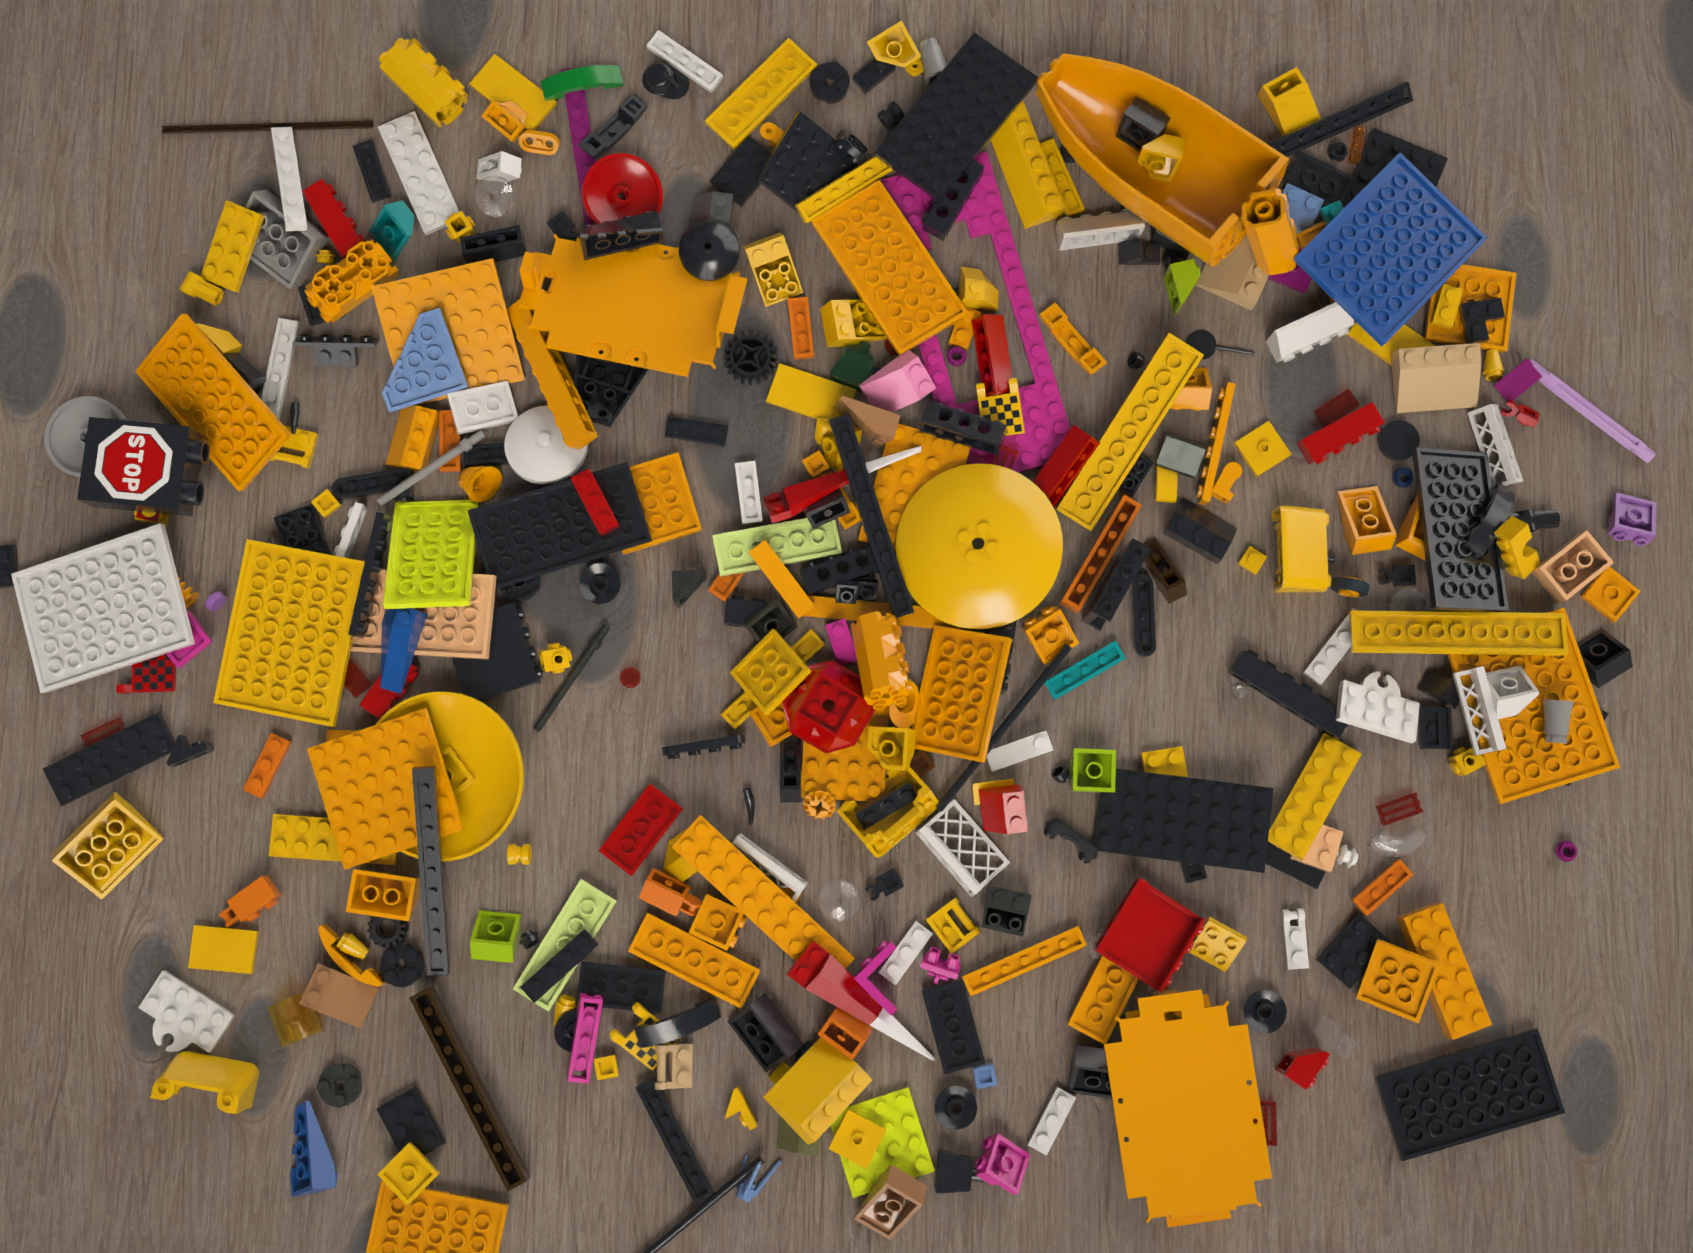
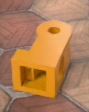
(770, 134)
(1224, 482)

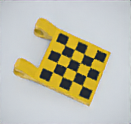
(1002, 408)
(630, 1043)

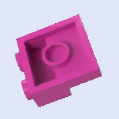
(202, 640)
(1002, 1163)

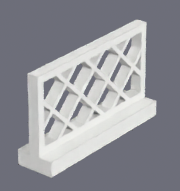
(952, 862)
(771, 865)

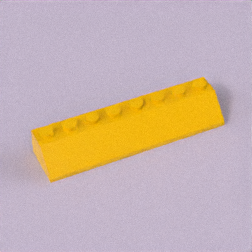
(1026, 170)

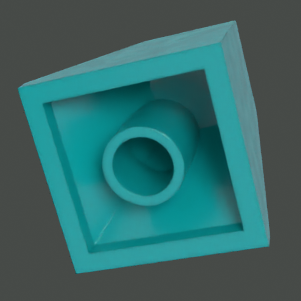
(393, 228)

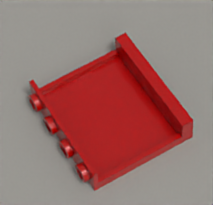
(1149, 935)

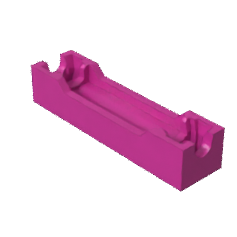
(584, 1038)

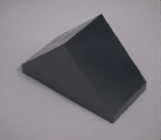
(1440, 688)

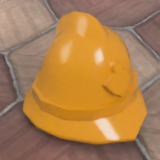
(480, 482)

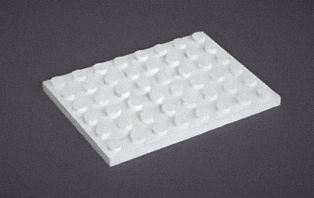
(102, 608)

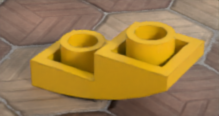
(1165, 485)

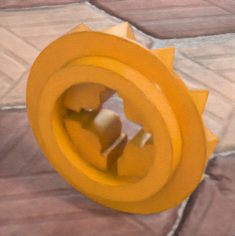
(813, 798)

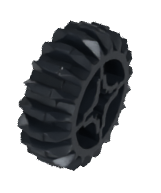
(744, 363)

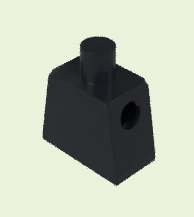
(954, 1172)

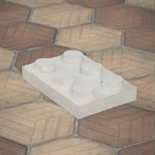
(482, 407)

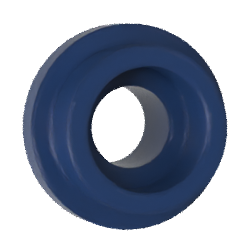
(1406, 473)

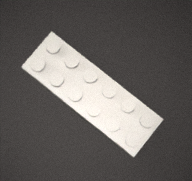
(419, 171)

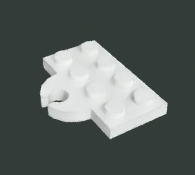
(1378, 708)
(184, 1014)

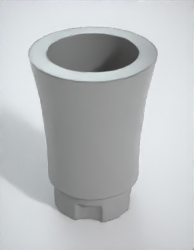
(932, 59)
(1557, 720)

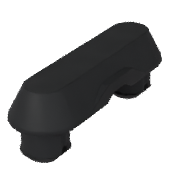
(1087, 848)

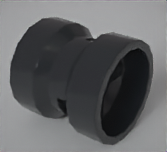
(890, 115)

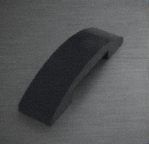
(614, 129)
(1494, 516)
(678, 1025)

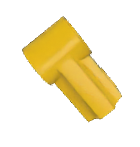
(198, 287)

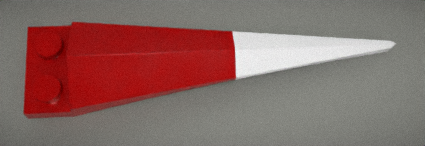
(803, 494)
(828, 979)

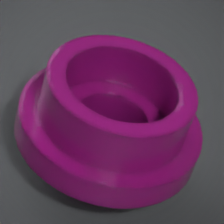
(956, 350)
(1572, 851)

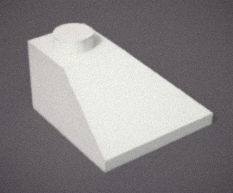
(1511, 690)

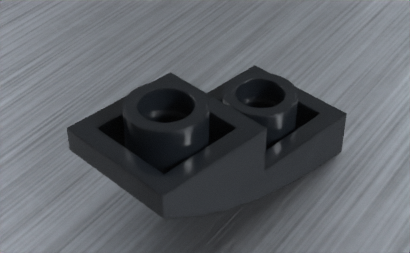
(1136, 475)
(856, 589)

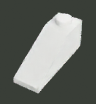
(1019, 751)

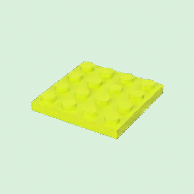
(900, 1146)

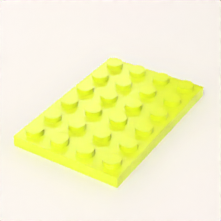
(430, 555)

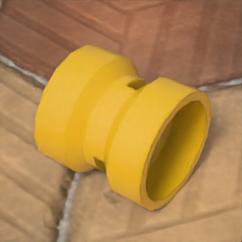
(519, 854)

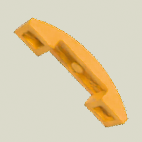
(1071, 341)
(816, 467)
(329, 940)

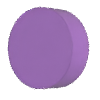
(215, 601)

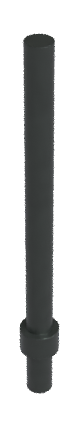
(594, 644)

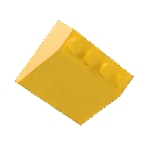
(107, 846)
(817, 1090)

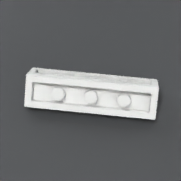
(1500, 440)
(1486, 707)

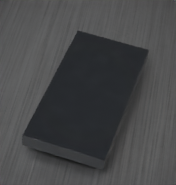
(302, 530)

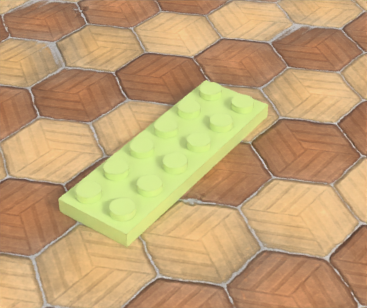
(790, 540)
(584, 909)

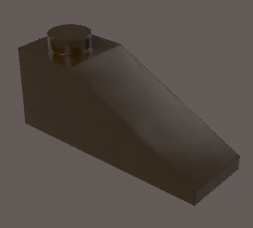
(1164, 572)

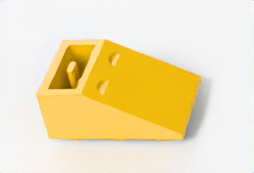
(1289, 101)
(773, 269)
(849, 323)

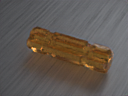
(1357, 144)

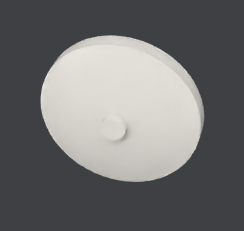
(538, 450)

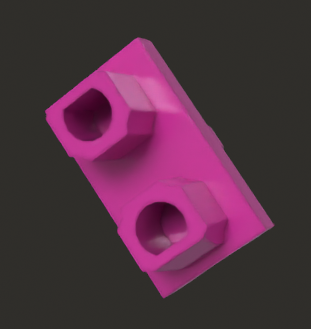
(941, 968)

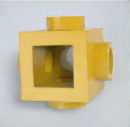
(457, 221)
(548, 655)

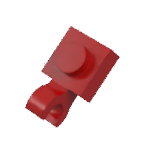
(1524, 414)

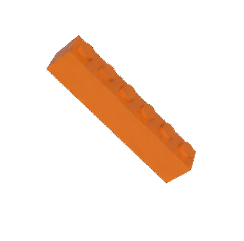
(1100, 554)

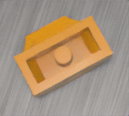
(506, 118)

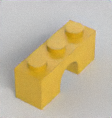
(1517, 556)

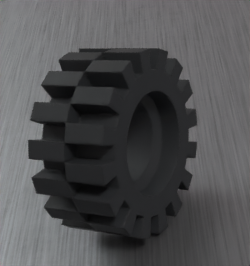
(387, 941)

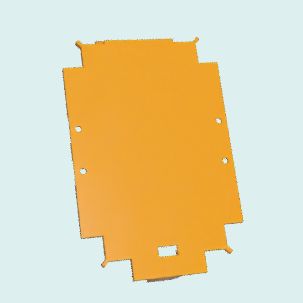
(629, 306)
(1187, 1109)

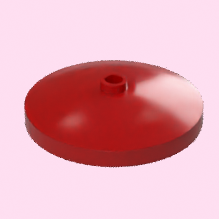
(620, 175)

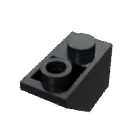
(741, 611)

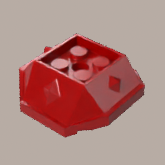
(825, 729)

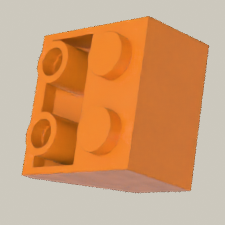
(845, 1032)

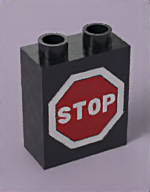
(142, 467)

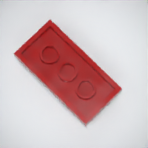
(640, 829)

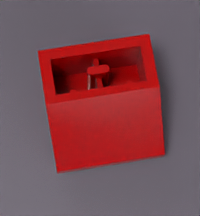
(1302, 1066)

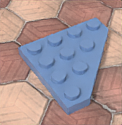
(426, 365)

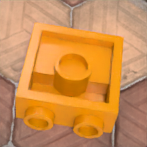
(1048, 633)
(717, 922)

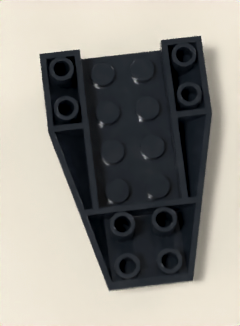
(605, 386)

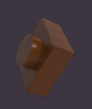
(921, 764)

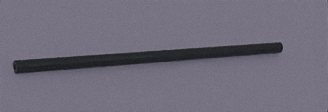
(1005, 725)
(714, 1198)

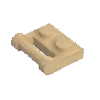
(679, 1066)

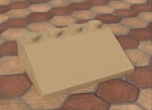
(1235, 277)
(1436, 377)

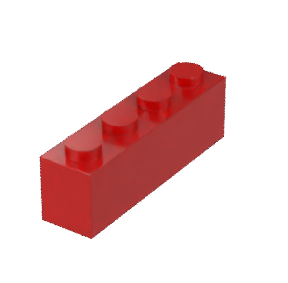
(332, 216)
(992, 354)
(1341, 433)
(1065, 463)

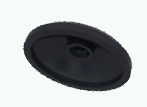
(713, 262)

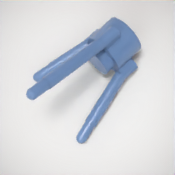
(746, 1189)

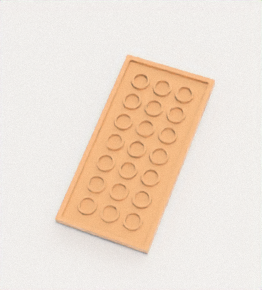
(447, 630)

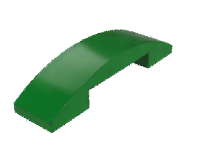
(580, 79)

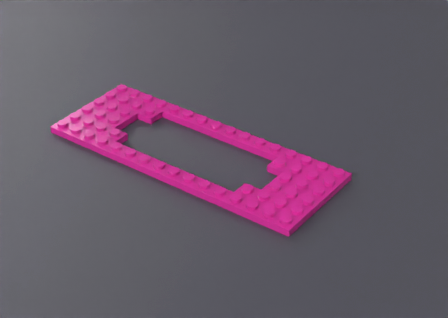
(1041, 402)

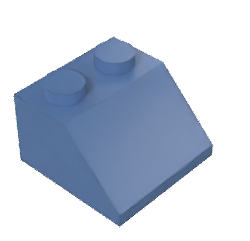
(1302, 207)

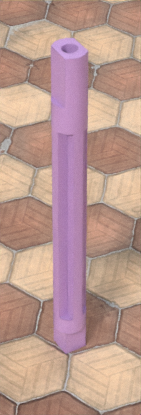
(1594, 414)

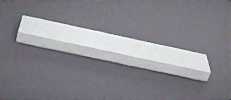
(280, 365)

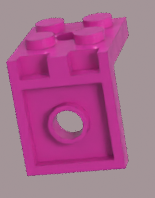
(868, 966)

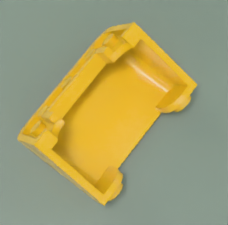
(1301, 549)
(892, 829)
(229, 1077)

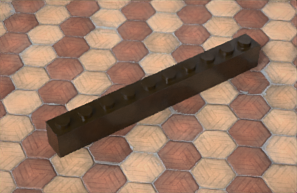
(470, 1088)

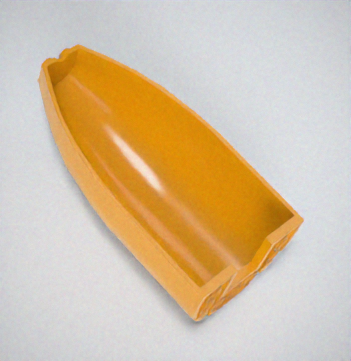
(1218, 165)

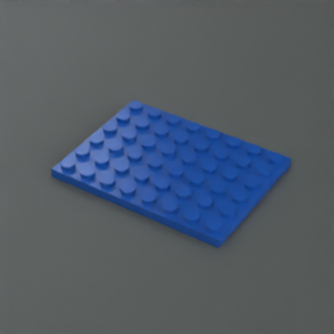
(1390, 249)

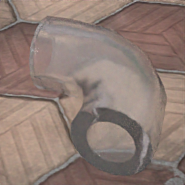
(1398, 845)

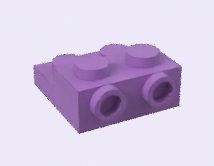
(1632, 519)

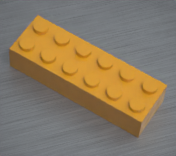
(1454, 989)

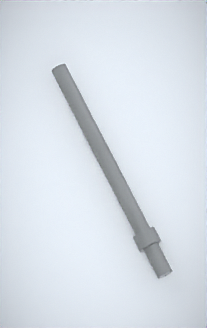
(464, 445)

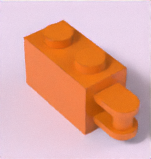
(669, 894)
(251, 901)

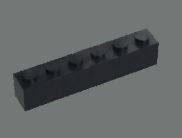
(1287, 693)

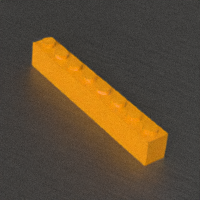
(553, 380)

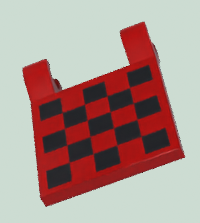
(151, 676)

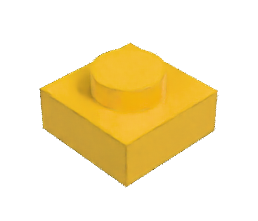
(326, 503)
(1252, 560)
(606, 1067)

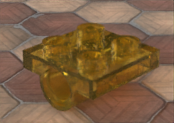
(294, 1020)

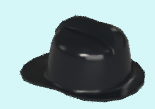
(665, 81)

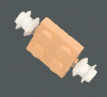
(1326, 849)

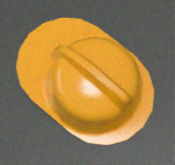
(904, 714)

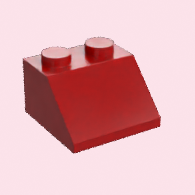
(1003, 809)

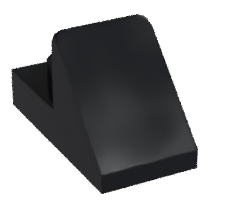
(1139, 253)
(184, 753)

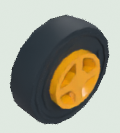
(1349, 586)

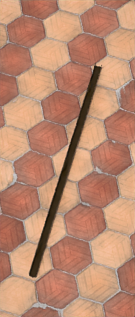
(266, 127)

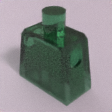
(853, 366)

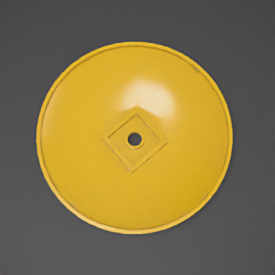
(985, 584)
(482, 765)

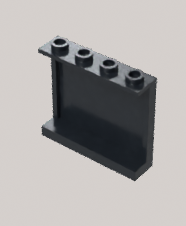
(1116, 584)
(509, 662)

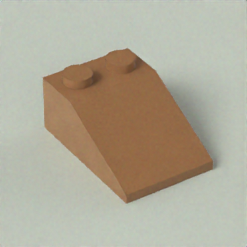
(876, 424)
(339, 996)
(891, 1202)

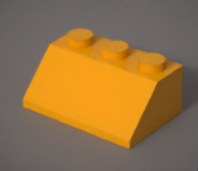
(1196, 392)
(413, 438)
(383, 894)

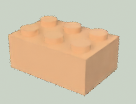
(1572, 567)

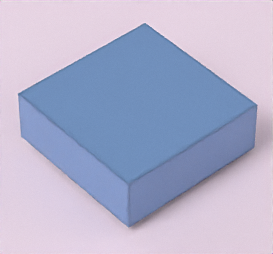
(984, 1076)

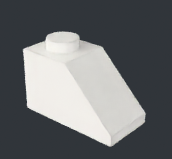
(500, 165)

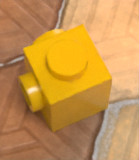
(1465, 762)

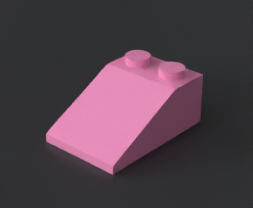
(898, 383)

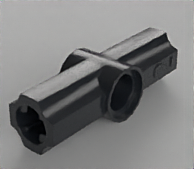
(1538, 519)

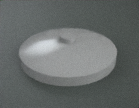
(68, 429)

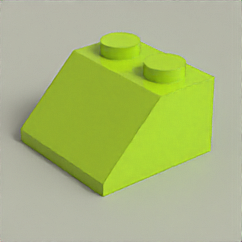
(1179, 282)
(1092, 770)
(495, 936)

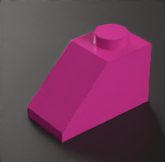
(841, 642)

